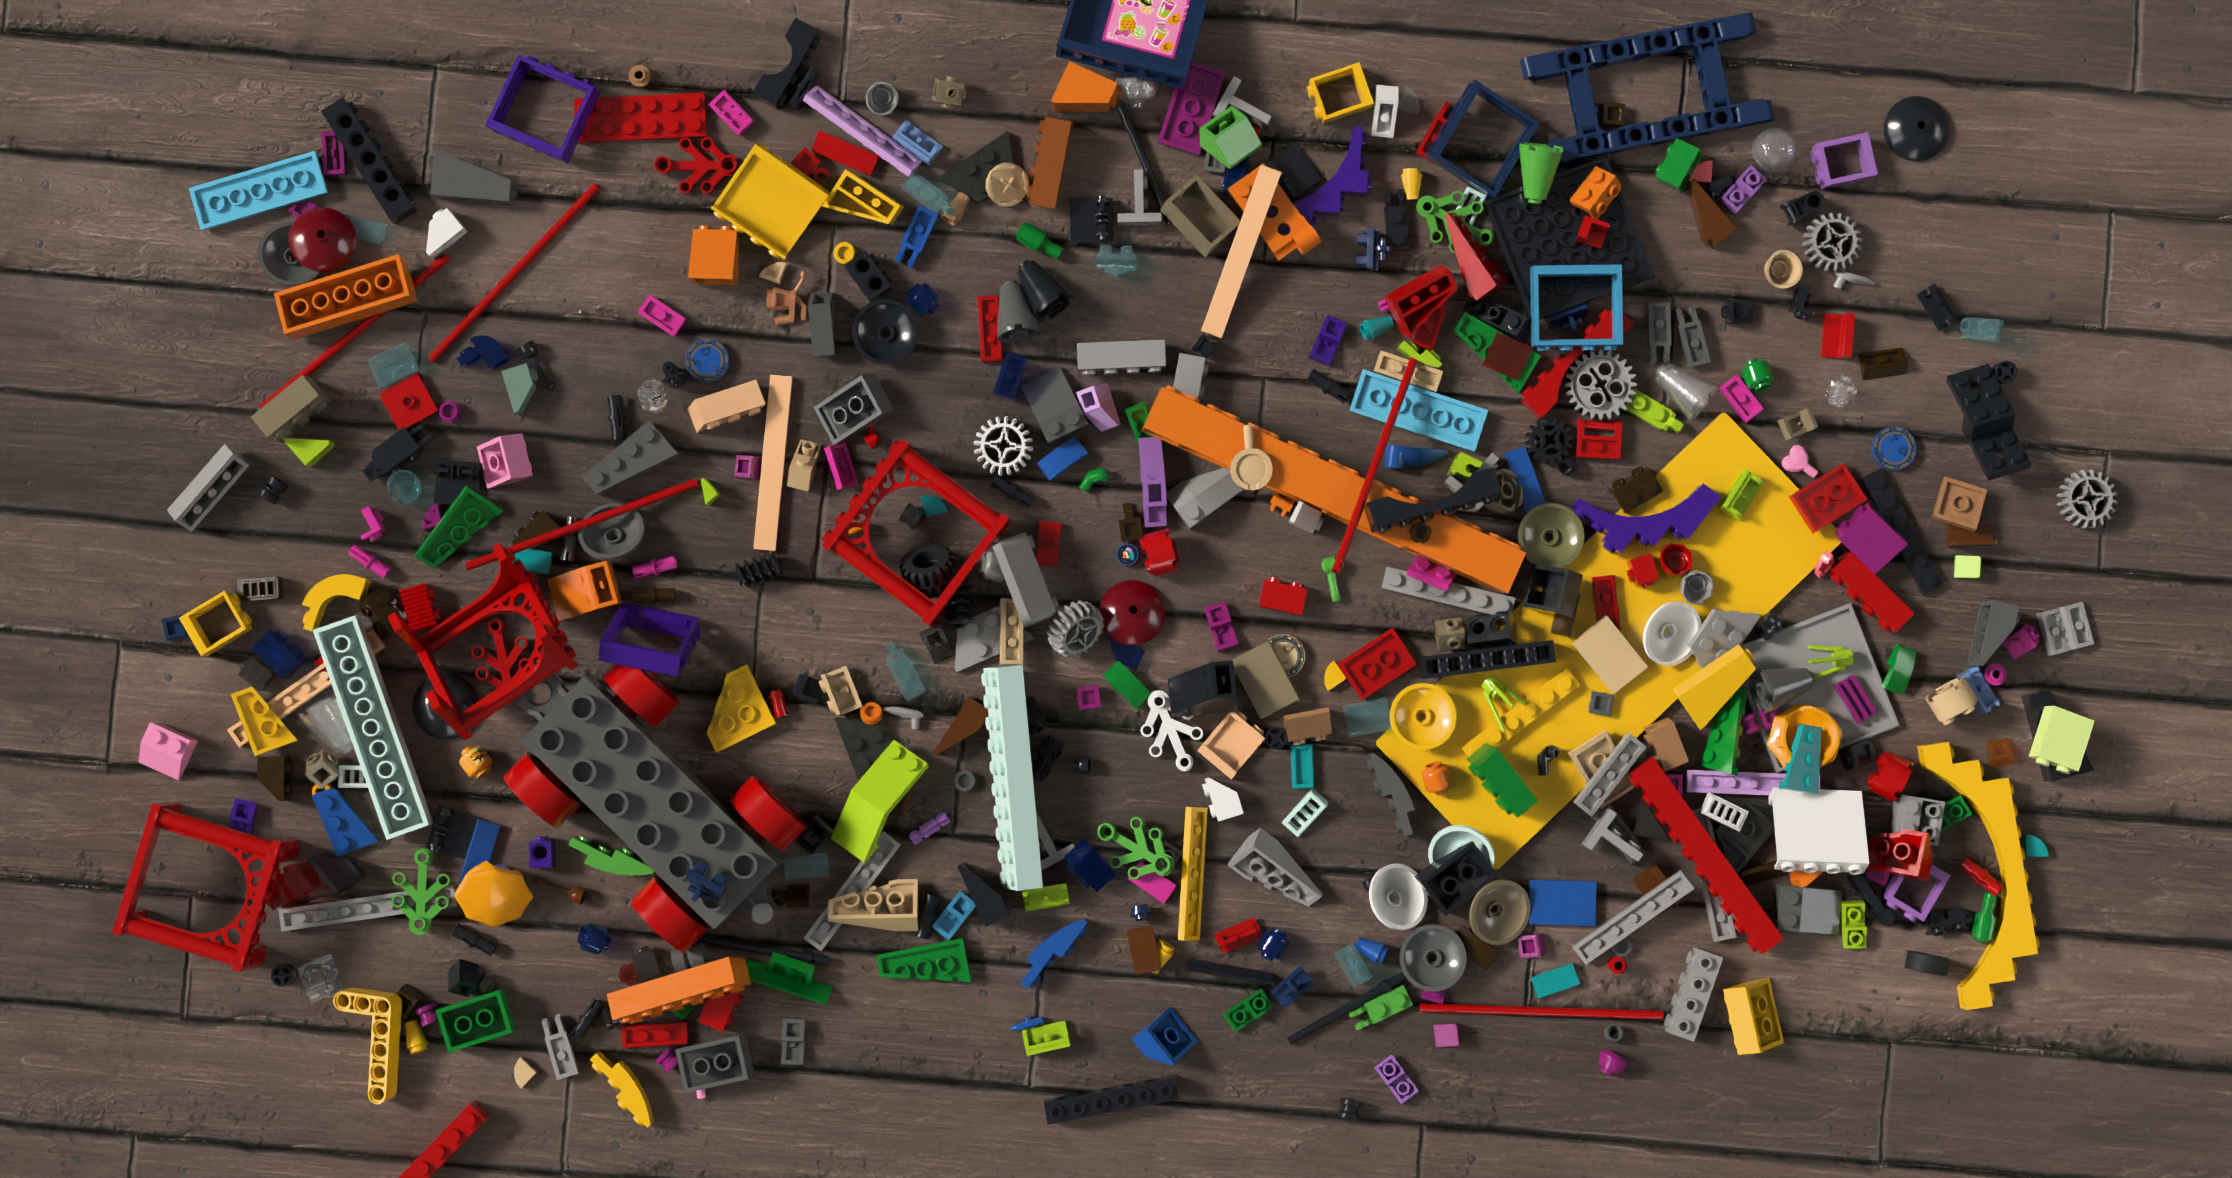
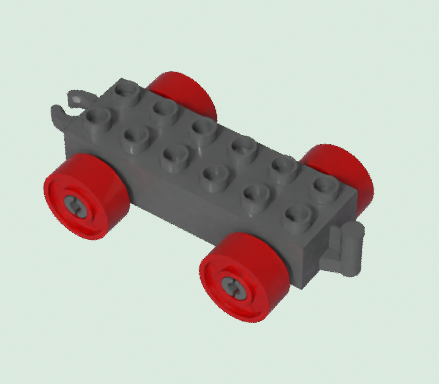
(601, 754)

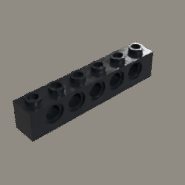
(336, 115)
(1487, 659)
(1111, 1099)

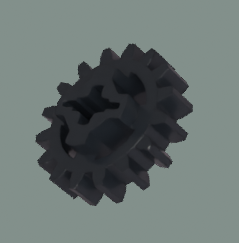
(1540, 433)

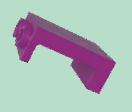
(1870, 538)

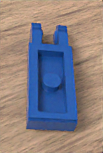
(917, 234)

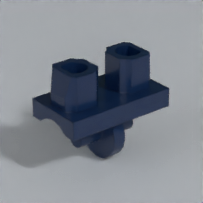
(1375, 249)
(1568, 318)
(697, 877)
(1292, 987)

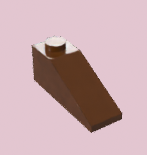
(1709, 218)
(966, 723)

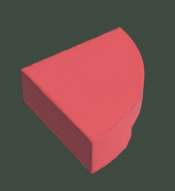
(1703, 172)
(1824, 564)

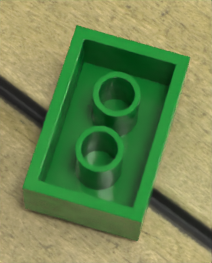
(1501, 780)
(476, 1020)

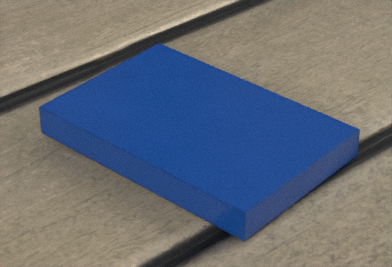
(1562, 902)

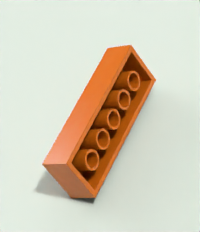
(345, 297)
(679, 989)

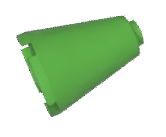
(1538, 169)

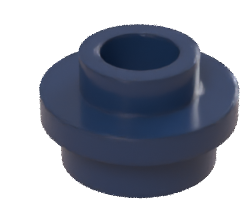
(1140, 912)

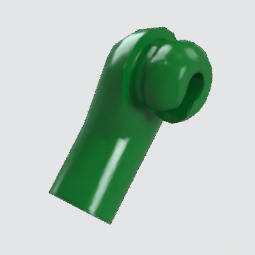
(1094, 476)

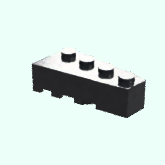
(2034, 706)

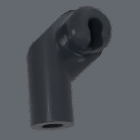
(1545, 757)

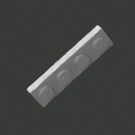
(1609, 774)

